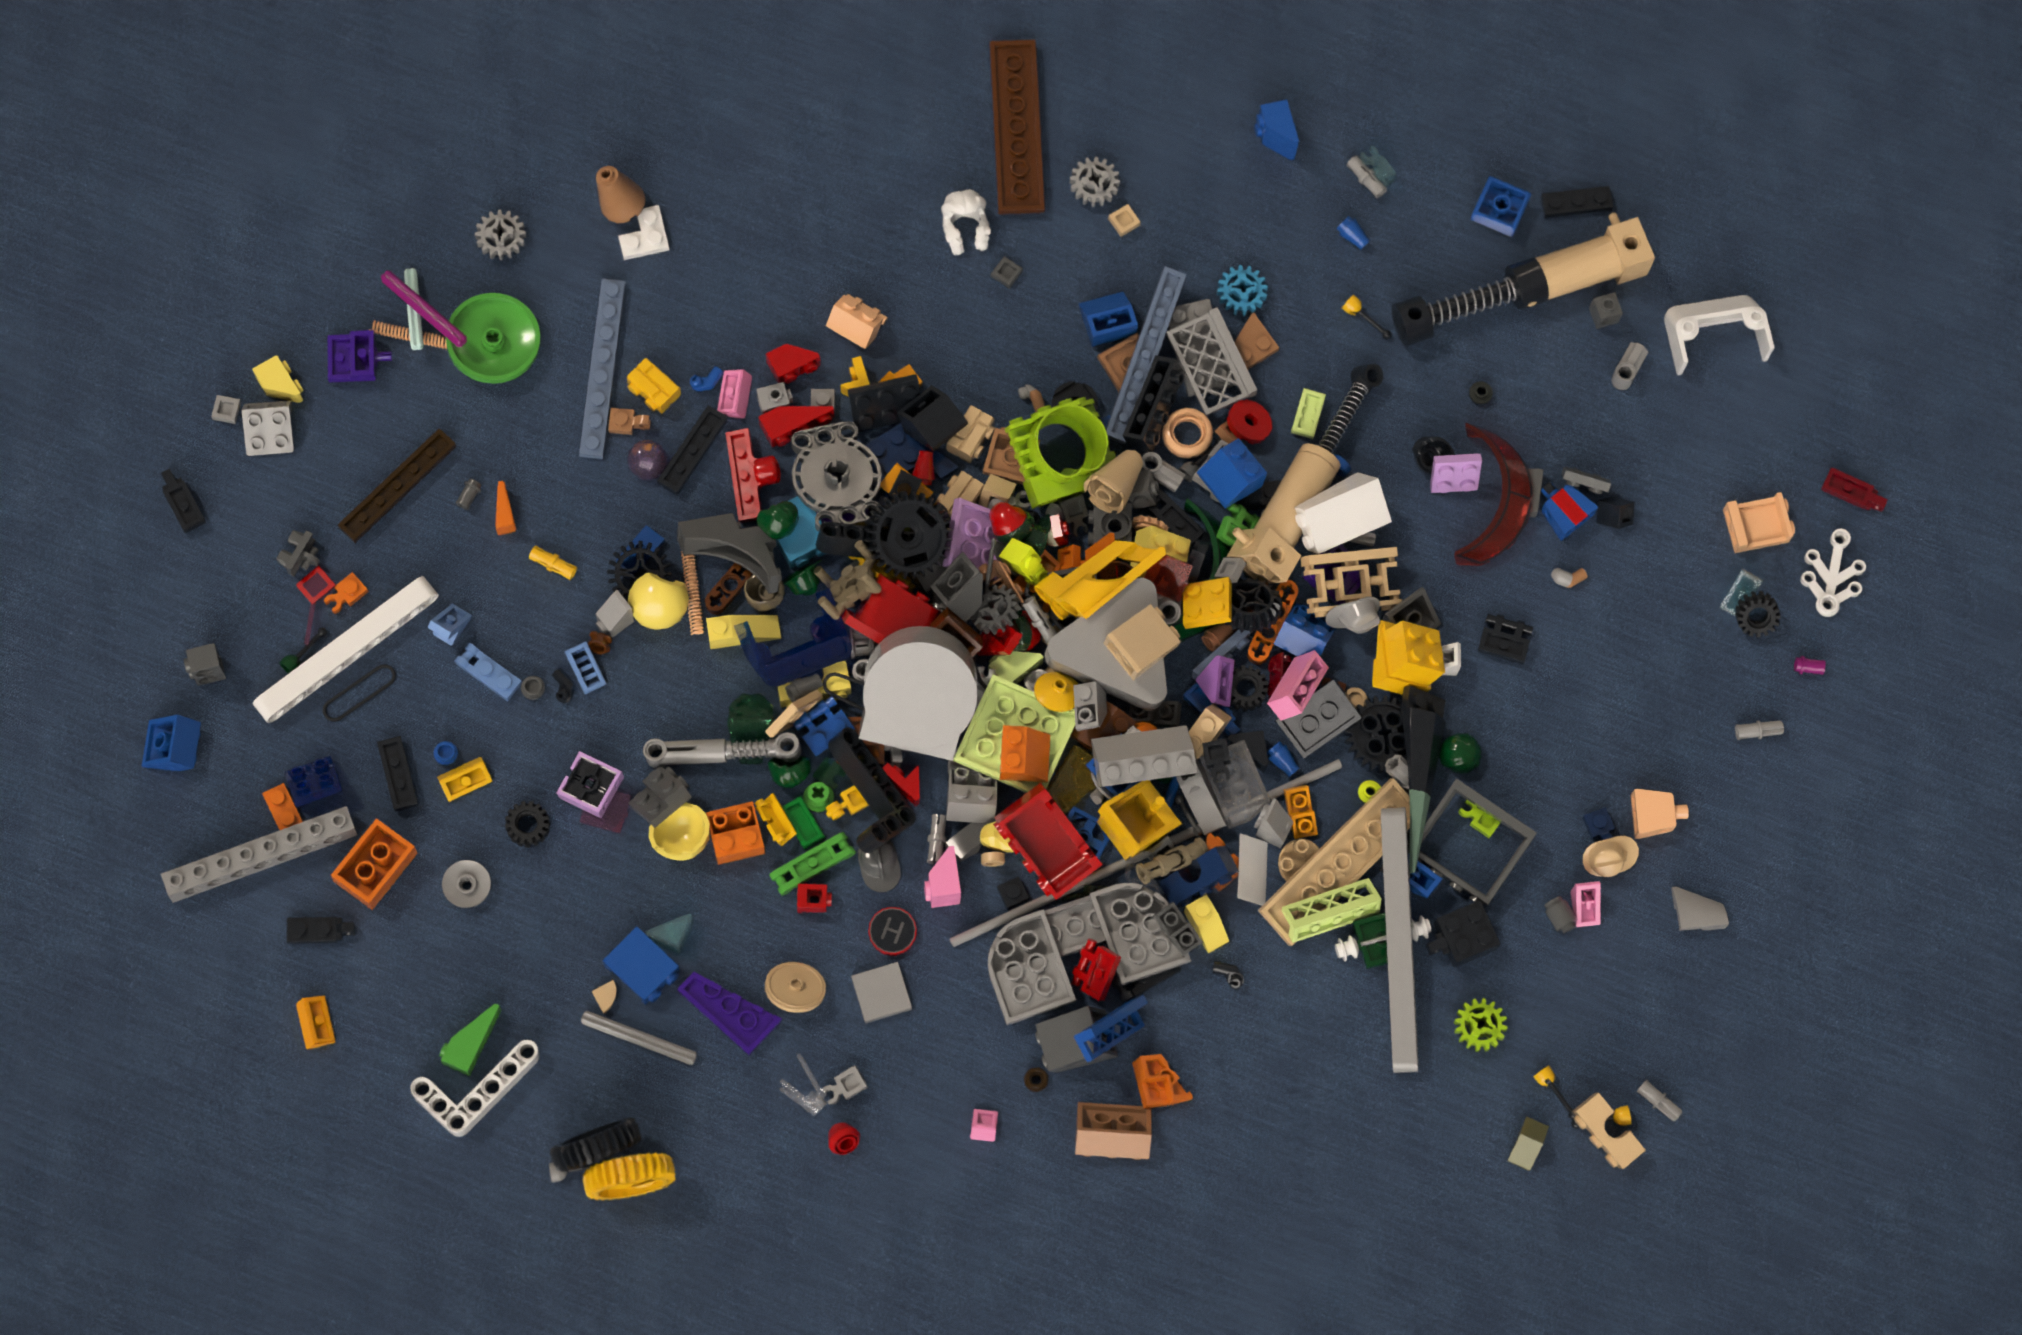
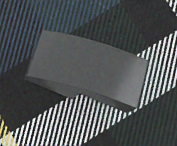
(1165, 715)
(966, 841)
(1177, 929)

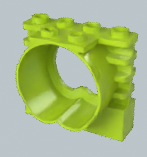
(1041, 481)

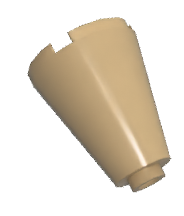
(1114, 482)

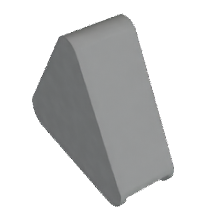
(1083, 656)

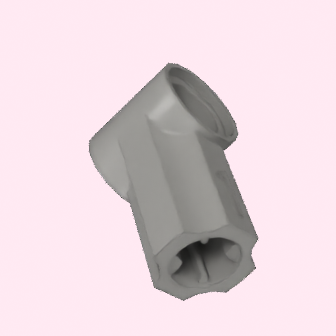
(1629, 366)
(1164, 472)
(1398, 769)

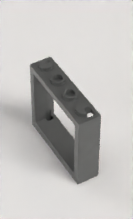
(1495, 812)

